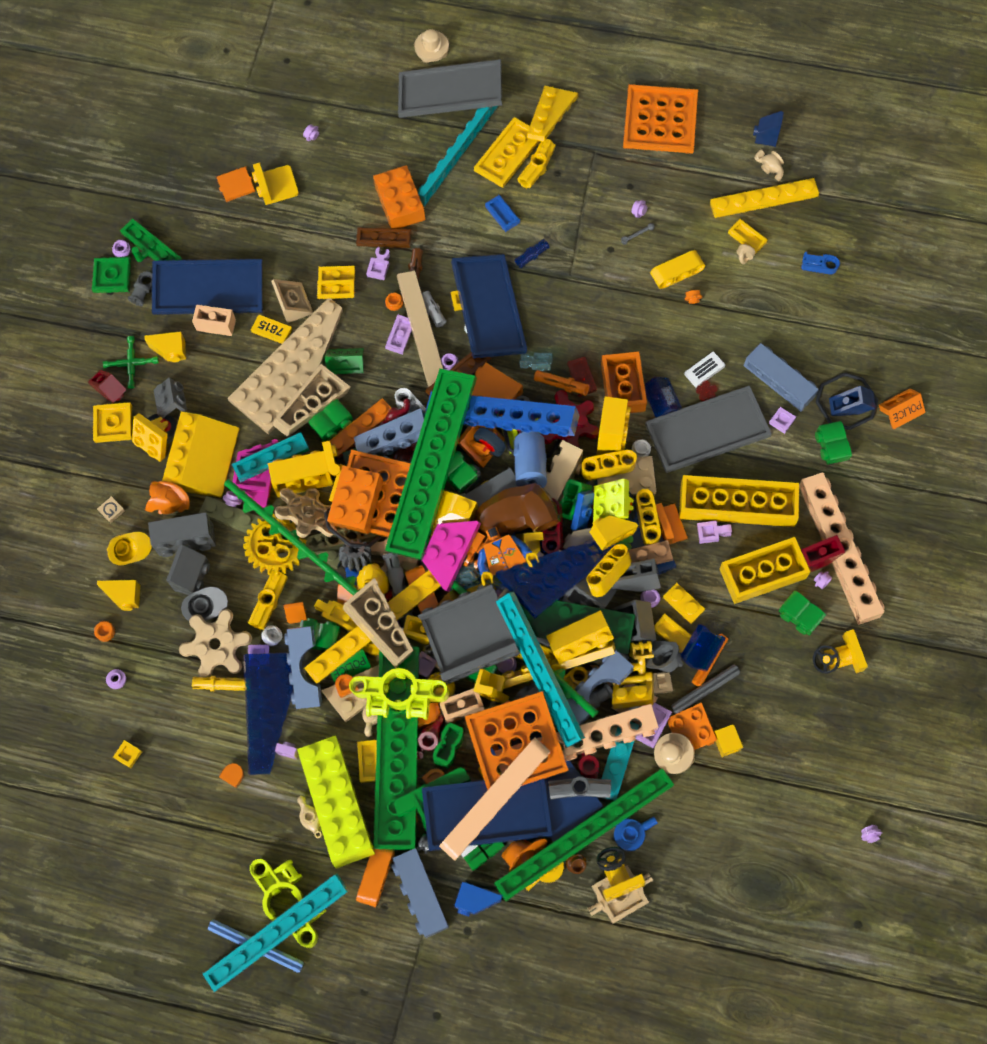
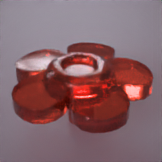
(706, 391)

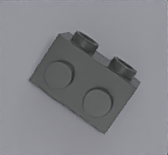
(169, 396)

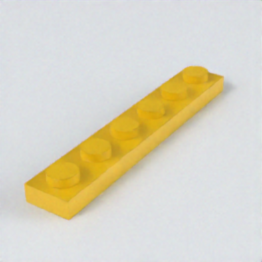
(764, 198)
(514, 678)

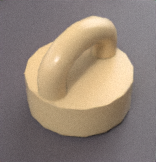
(745, 253)

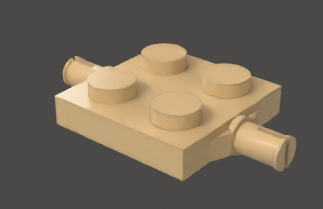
(620, 906)

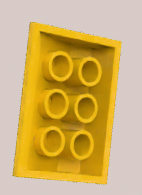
(201, 454)

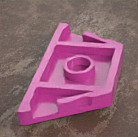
(260, 485)
(448, 550)

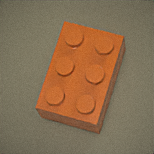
(399, 197)
(624, 379)
(355, 499)

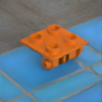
(694, 725)

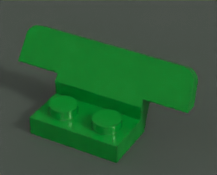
(414, 800)

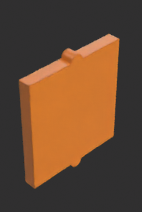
(235, 184)

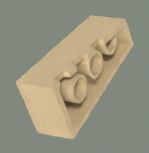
(310, 399)
(562, 469)
(378, 622)

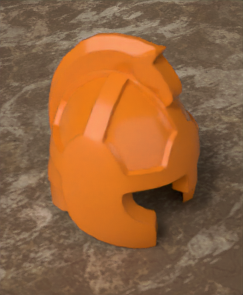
(167, 498)

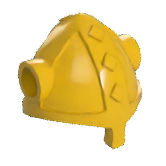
(370, 572)

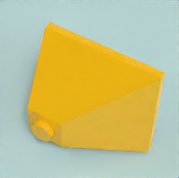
(454, 509)

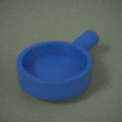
(630, 833)

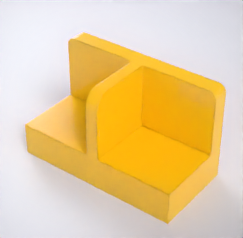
(532, 540)
(490, 686)

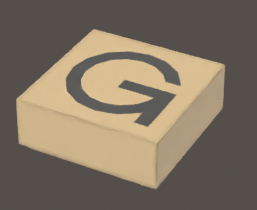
(110, 509)

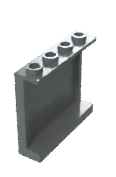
(468, 634)

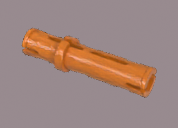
(544, 377)

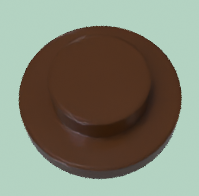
(576, 863)

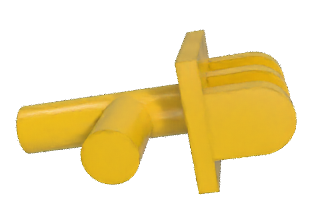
(640, 655)

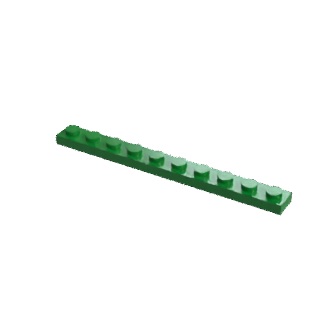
(583, 835)

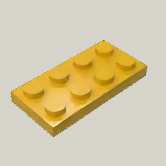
(506, 153)

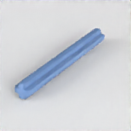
(240, 938)

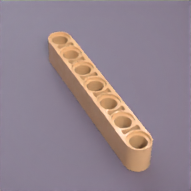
(494, 799)

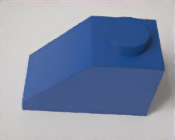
(475, 899)

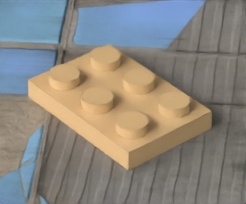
(640, 478)

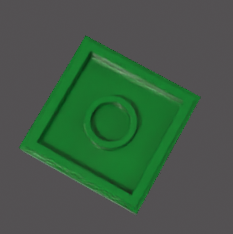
(111, 275)

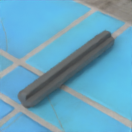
(705, 689)

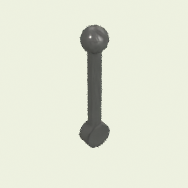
(624, 240)

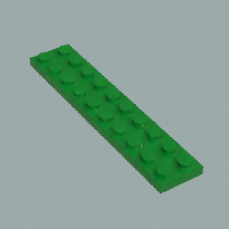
(430, 464)
(396, 762)

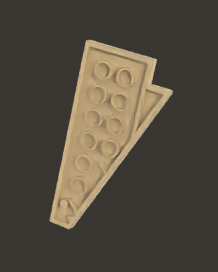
(287, 368)

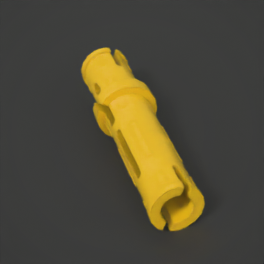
(213, 683)

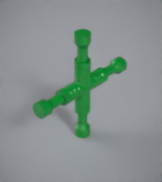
(131, 362)

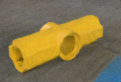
(264, 610)

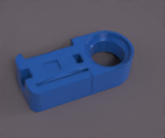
(818, 263)

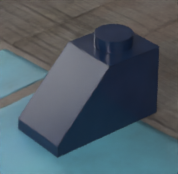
(768, 129)
(852, 402)

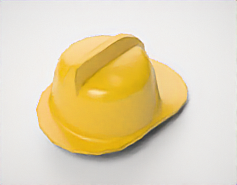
(129, 548)

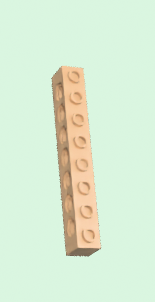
(862, 611)
(642, 714)

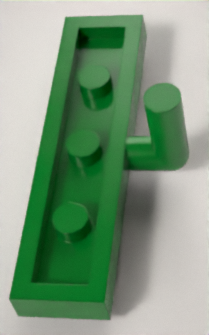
(147, 243)

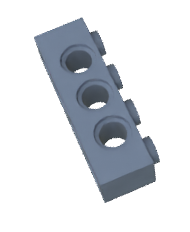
(384, 435)

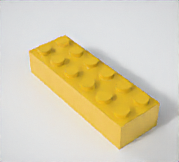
(739, 501)

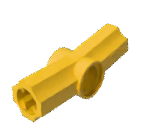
(538, 164)

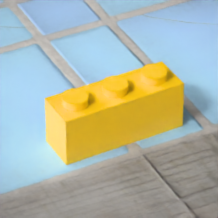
(579, 637)

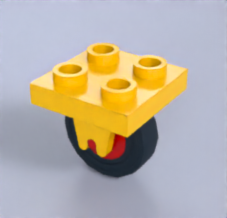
(153, 434)

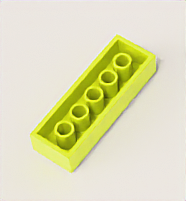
(335, 802)

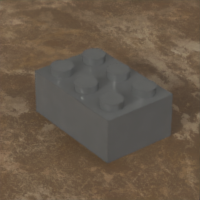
(191, 531)

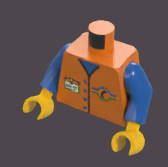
(502, 554)

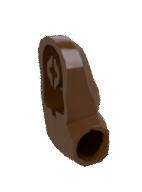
(517, 510)

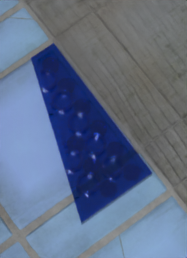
(551, 577)
(267, 704)

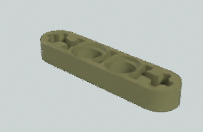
(329, 547)

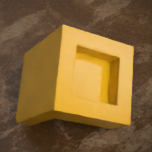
(728, 740)

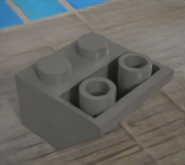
(581, 595)

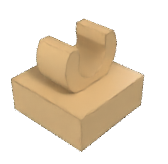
(662, 683)

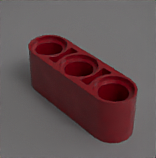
(556, 535)

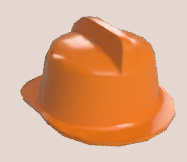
(521, 851)

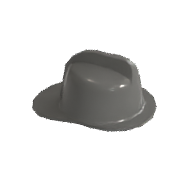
(204, 602)
(665, 657)

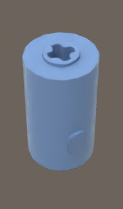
(530, 459)

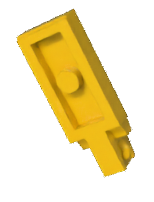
(334, 613)

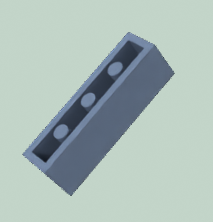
(781, 377)
(420, 893)

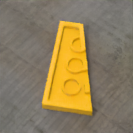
(549, 111)

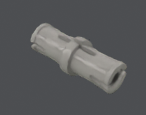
(433, 309)

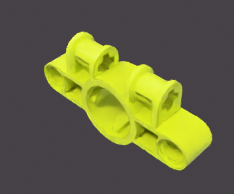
(416, 705)
(271, 882)

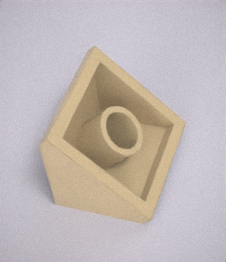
(292, 299)

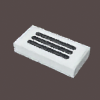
(704, 369)

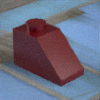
(107, 386)
(823, 553)

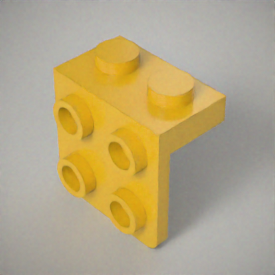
(275, 183)

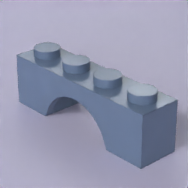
(613, 670)
(306, 692)

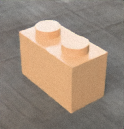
(214, 320)
(461, 705)

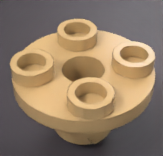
(431, 46)
(674, 753)

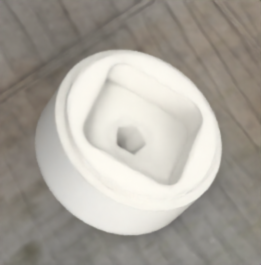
(271, 635)

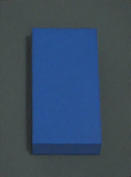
(502, 213)

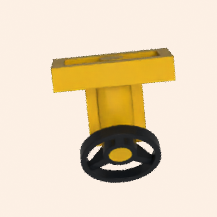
(842, 656)
(617, 874)

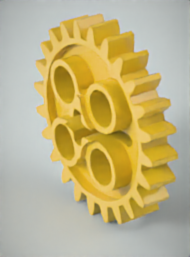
(271, 560)

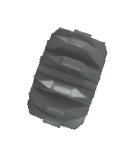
(354, 556)

